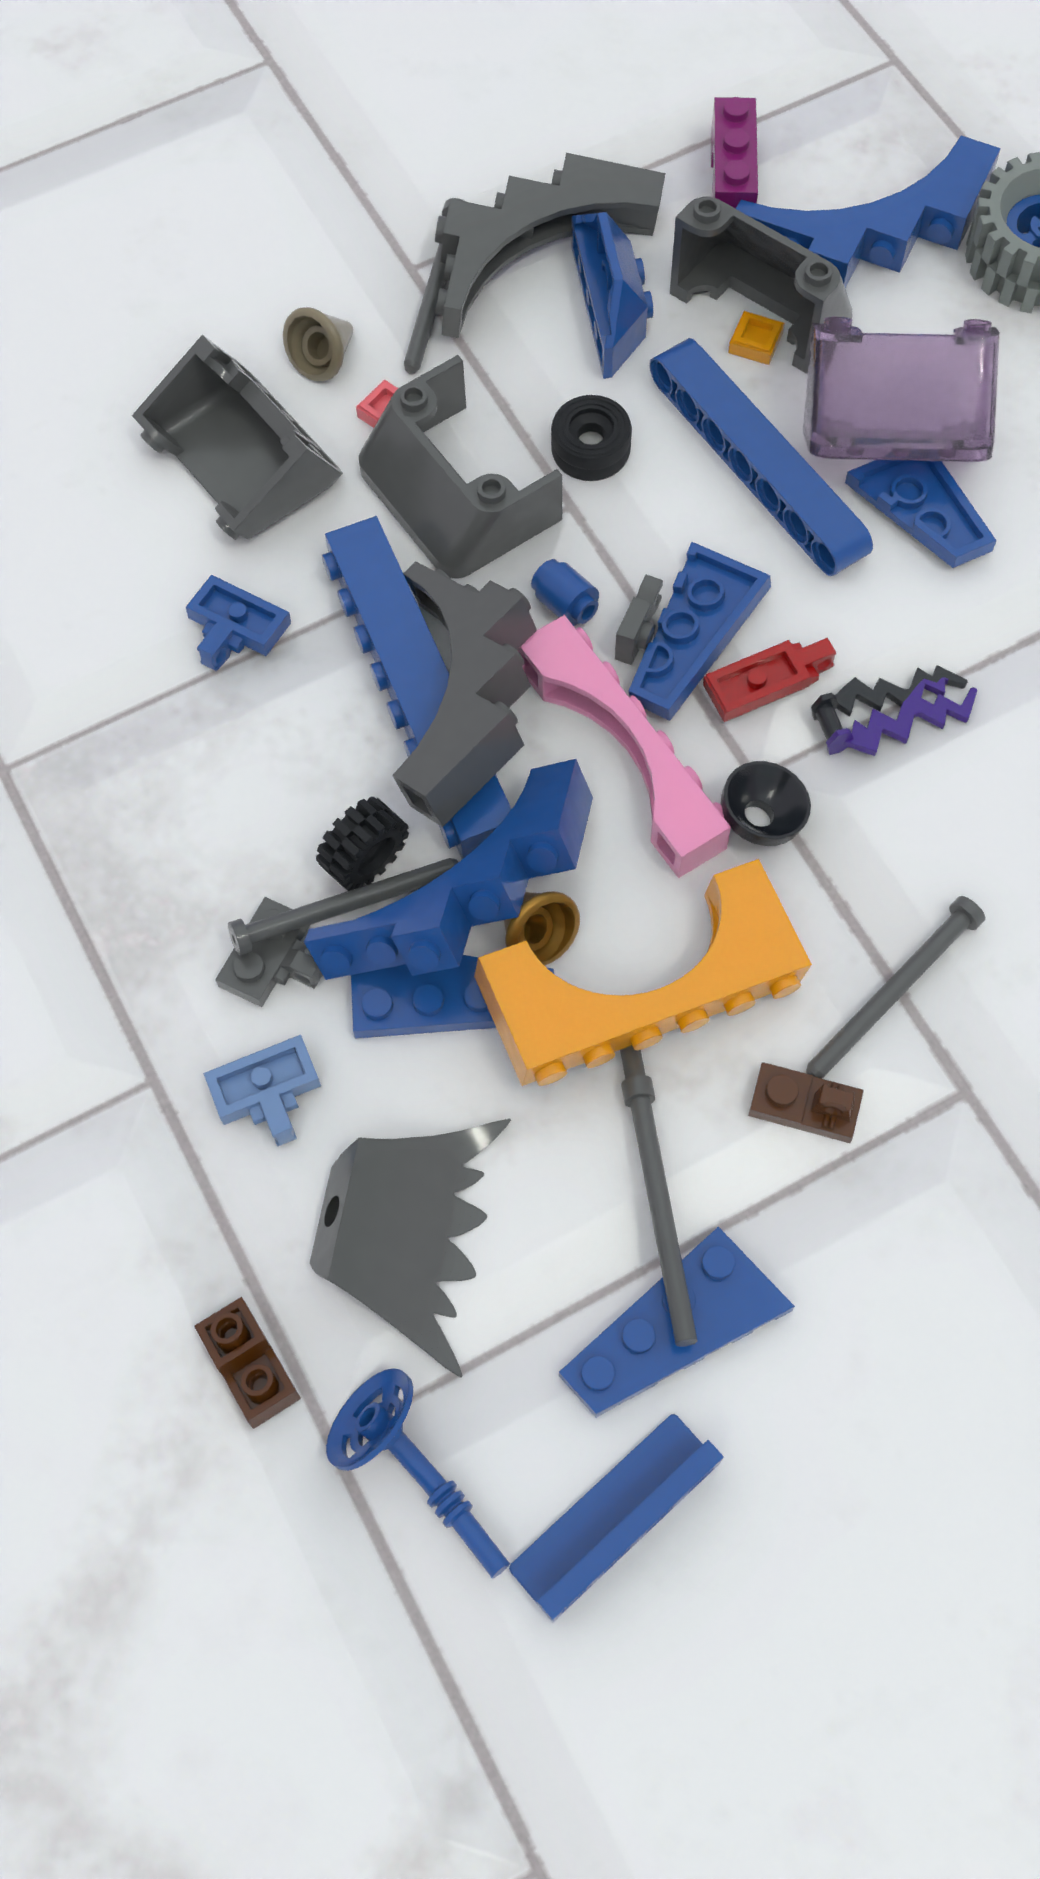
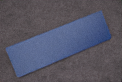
(614, 1516)

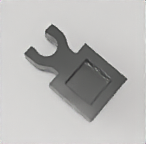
(636, 628)

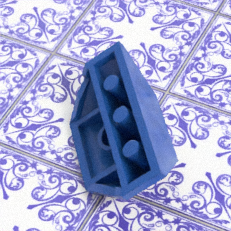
(611, 288)

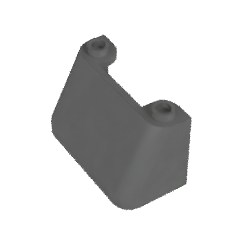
(728, 249)
(234, 440)

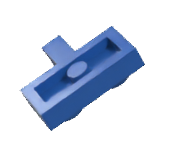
(234, 621)

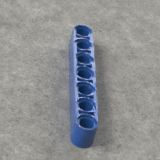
(761, 457)

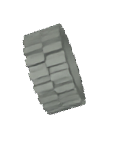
(996, 238)

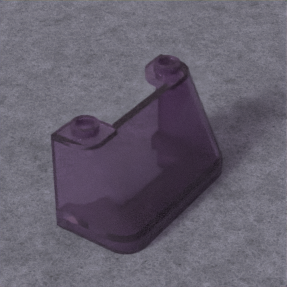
(901, 393)

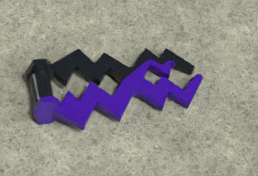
(910, 705)

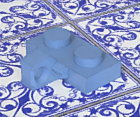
(264, 1086)

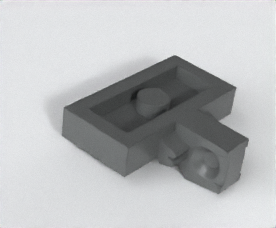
(270, 962)

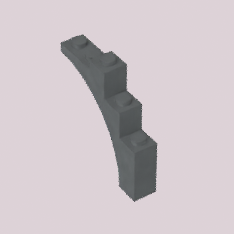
(530, 214)
(474, 722)

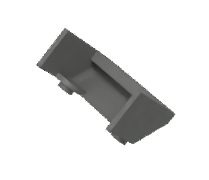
(449, 520)

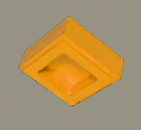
(756, 337)

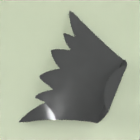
(391, 1224)

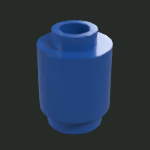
(565, 592)

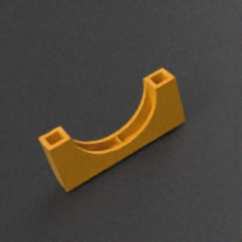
(561, 1026)

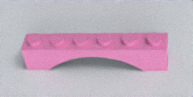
(569, 674)

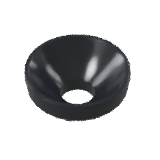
(774, 791)

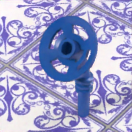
(385, 1432)

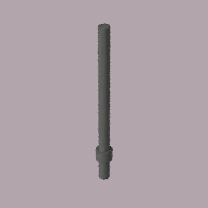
(639, 1095)

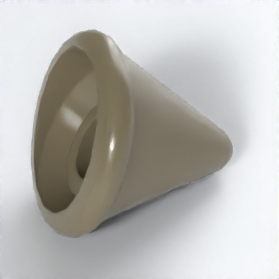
(316, 342)

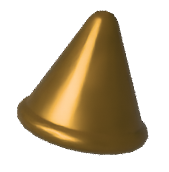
(547, 923)

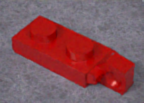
(767, 676)

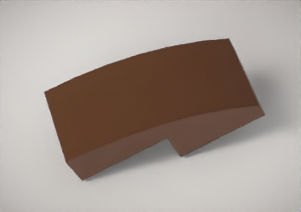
(247, 1362)

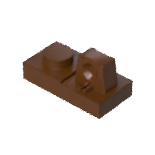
(806, 1102)

